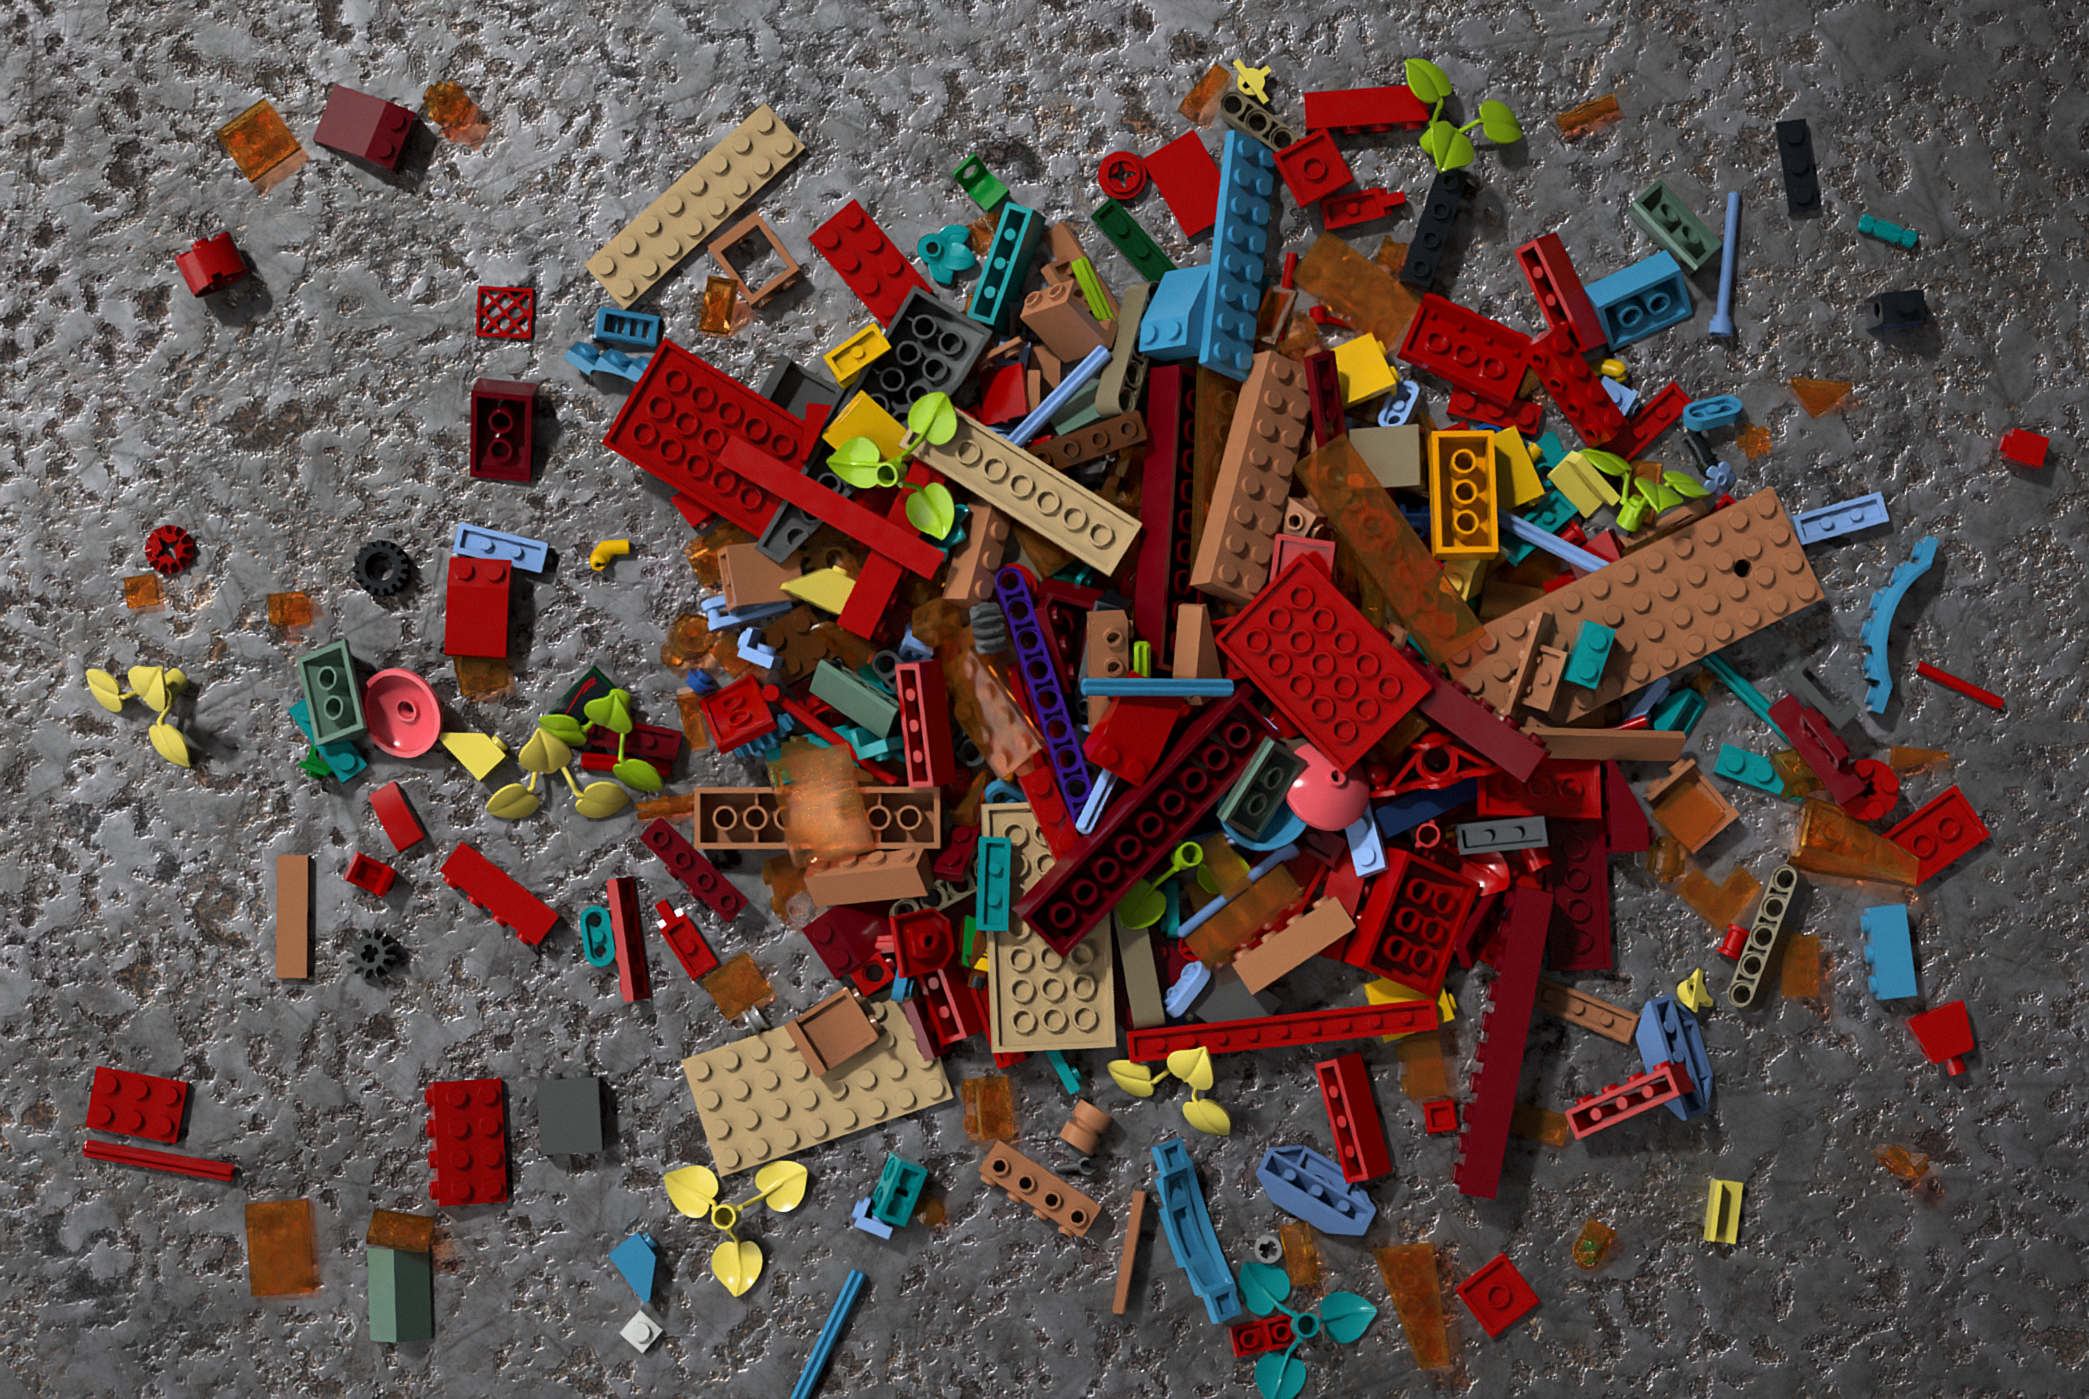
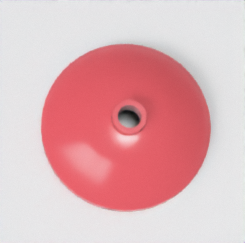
(392, 721)
(1322, 800)

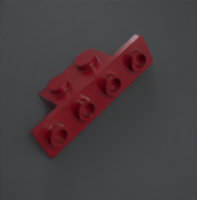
(1818, 747)
(697, 872)

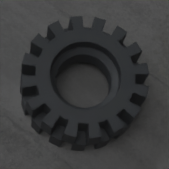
(363, 568)

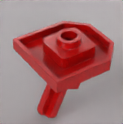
(919, 940)

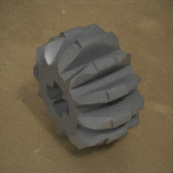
(988, 628)
(363, 947)

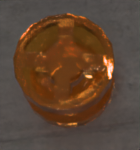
(1391, 253)

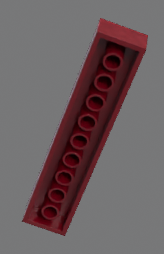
(1166, 515)
(1144, 823)
(1503, 1041)

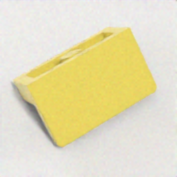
(1582, 484)
(1723, 1211)

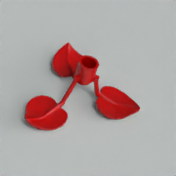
(1485, 868)

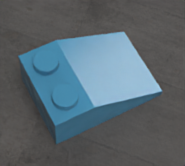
(1176, 315)

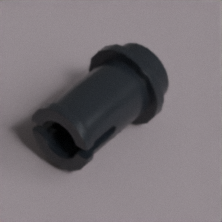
(1701, 451)

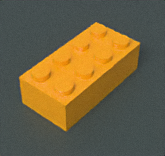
(1463, 495)

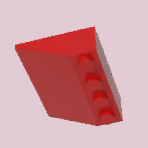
(1412, 922)

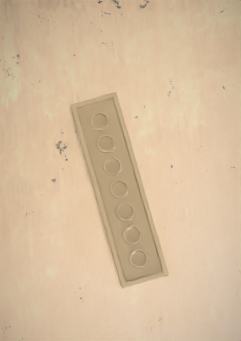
(695, 206)
(1030, 492)

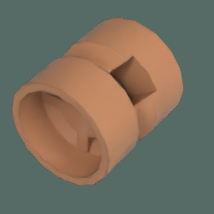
(1086, 1127)

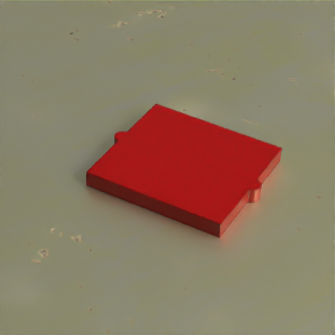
(1004, 394)

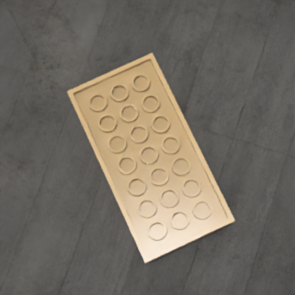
(1033, 991)
(767, 1103)

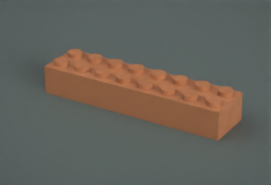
(1253, 480)
(753, 821)

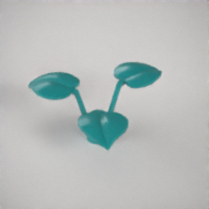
(1343, 1313)

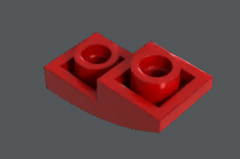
(396, 817)
(1261, 1335)

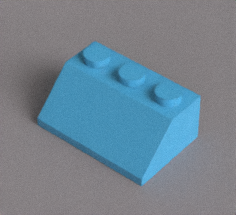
(1639, 299)

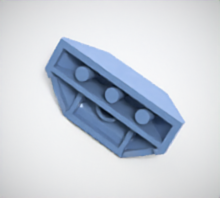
(1672, 1034)
(1315, 1190)

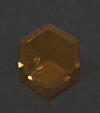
(288, 609)

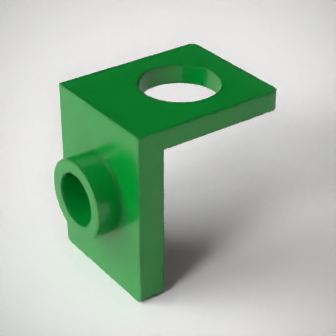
(981, 184)
(315, 767)

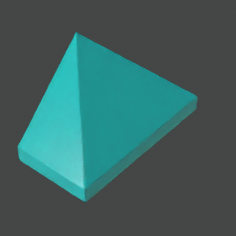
(1678, 711)

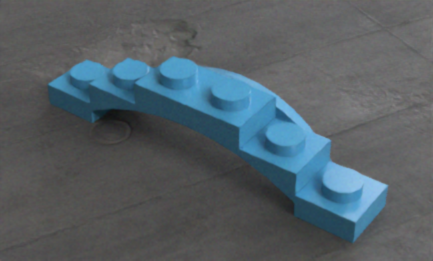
(588, 360)
(1876, 630)
(1192, 1232)

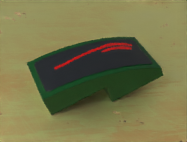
(590, 687)

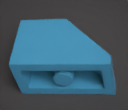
(638, 1263)

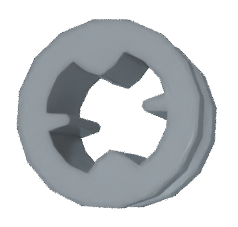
(755, 1019)
(1264, 1240)

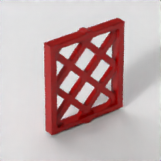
(504, 312)

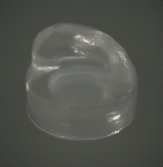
(801, 908)

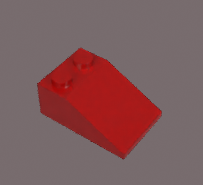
(478, 607)
(1132, 734)

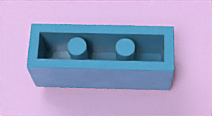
(1888, 951)

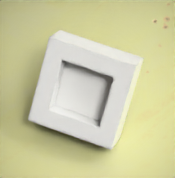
(641, 1331)

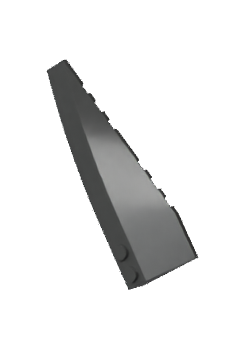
(928, 354)

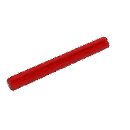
(158, 1160)

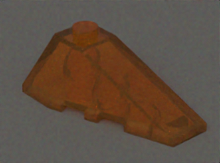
(1838, 846)

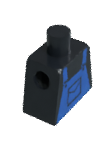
(1896, 310)

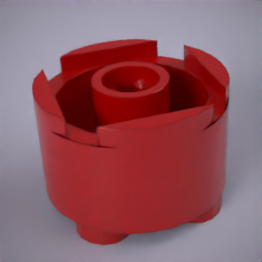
(211, 265)
(1882, 788)

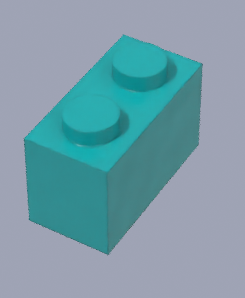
(1589, 654)

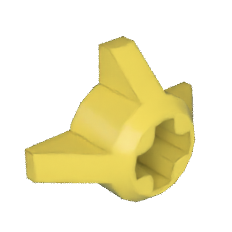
(1254, 79)
(1693, 992)

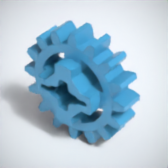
(769, 740)

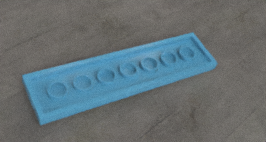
(1237, 256)

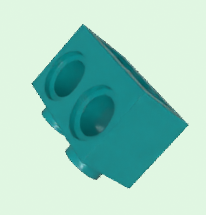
(898, 1189)

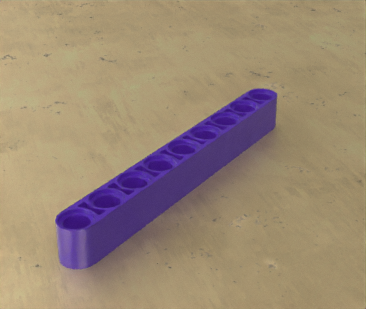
(1038, 686)

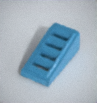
(612, 336)

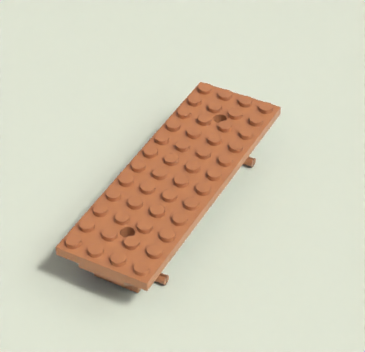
(1662, 600)

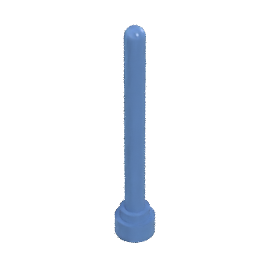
(1721, 324)
(1283, 854)

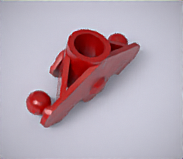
(1430, 776)

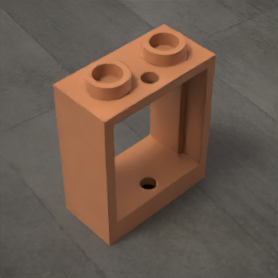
(735, 237)

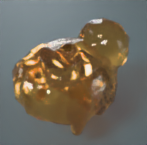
(677, 650)

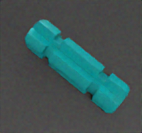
(1887, 231)

